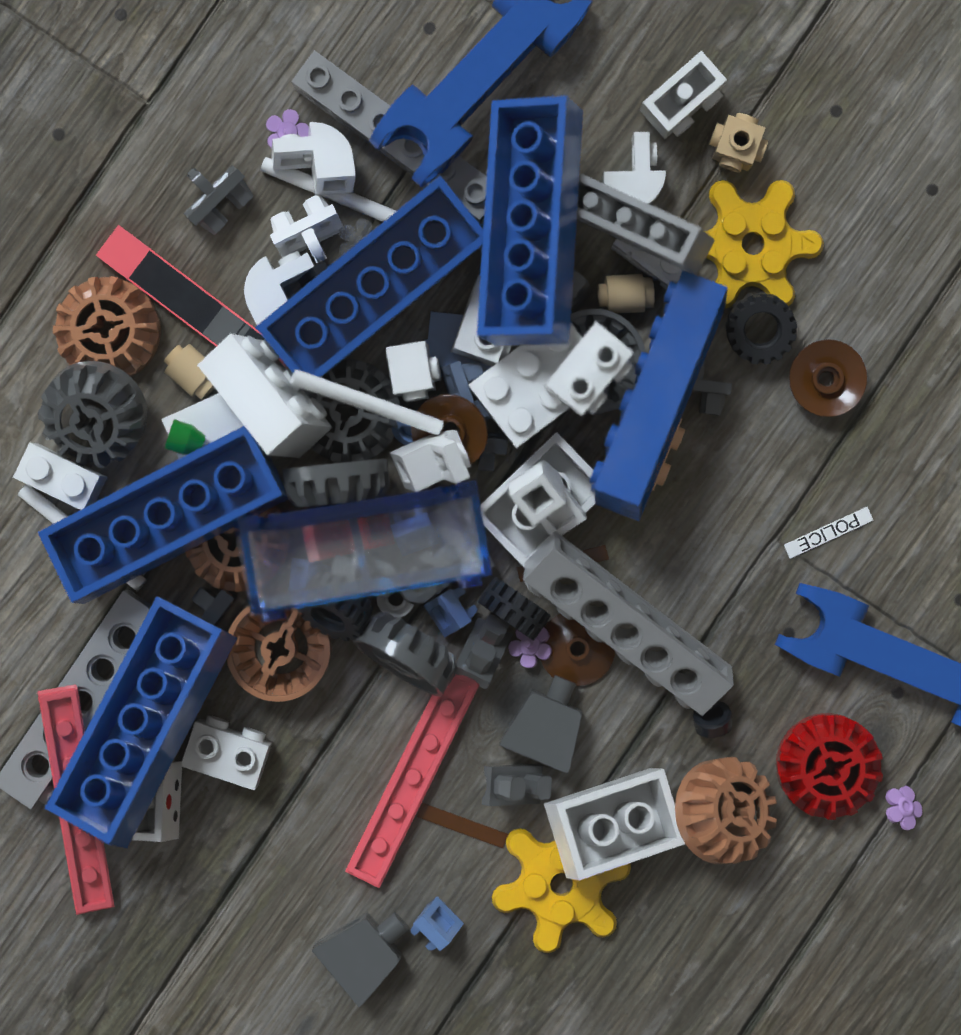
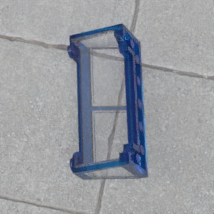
(362, 549)

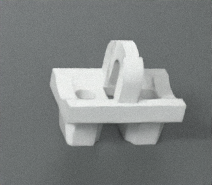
(308, 232)

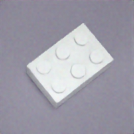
(516, 391)
(263, 399)
(507, 520)
(614, 823)

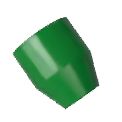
(184, 438)

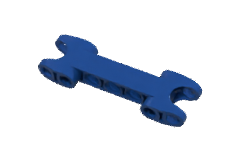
(437, 118)
(845, 637)

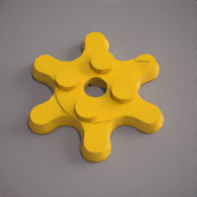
(769, 222)
(554, 910)

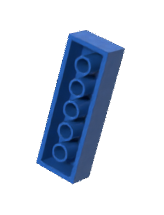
(530, 221)
(373, 281)
(660, 395)
(162, 515)
(140, 723)

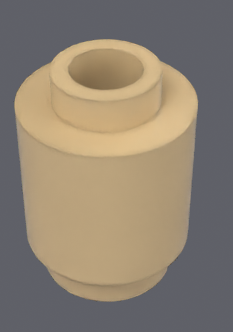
(626, 293)
(185, 371)

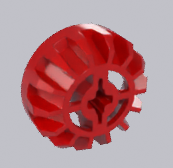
(798, 780)

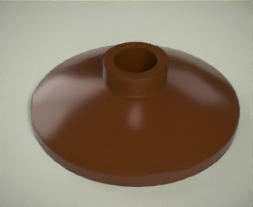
(846, 370)
(462, 412)
(578, 669)

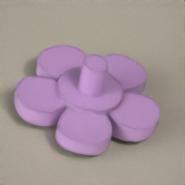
(289, 119)
(530, 649)
(902, 807)

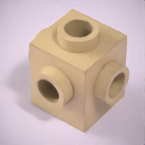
(728, 152)

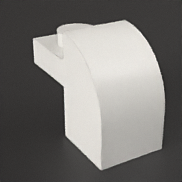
(324, 152)
(639, 182)
(265, 285)
(432, 460)
(545, 499)

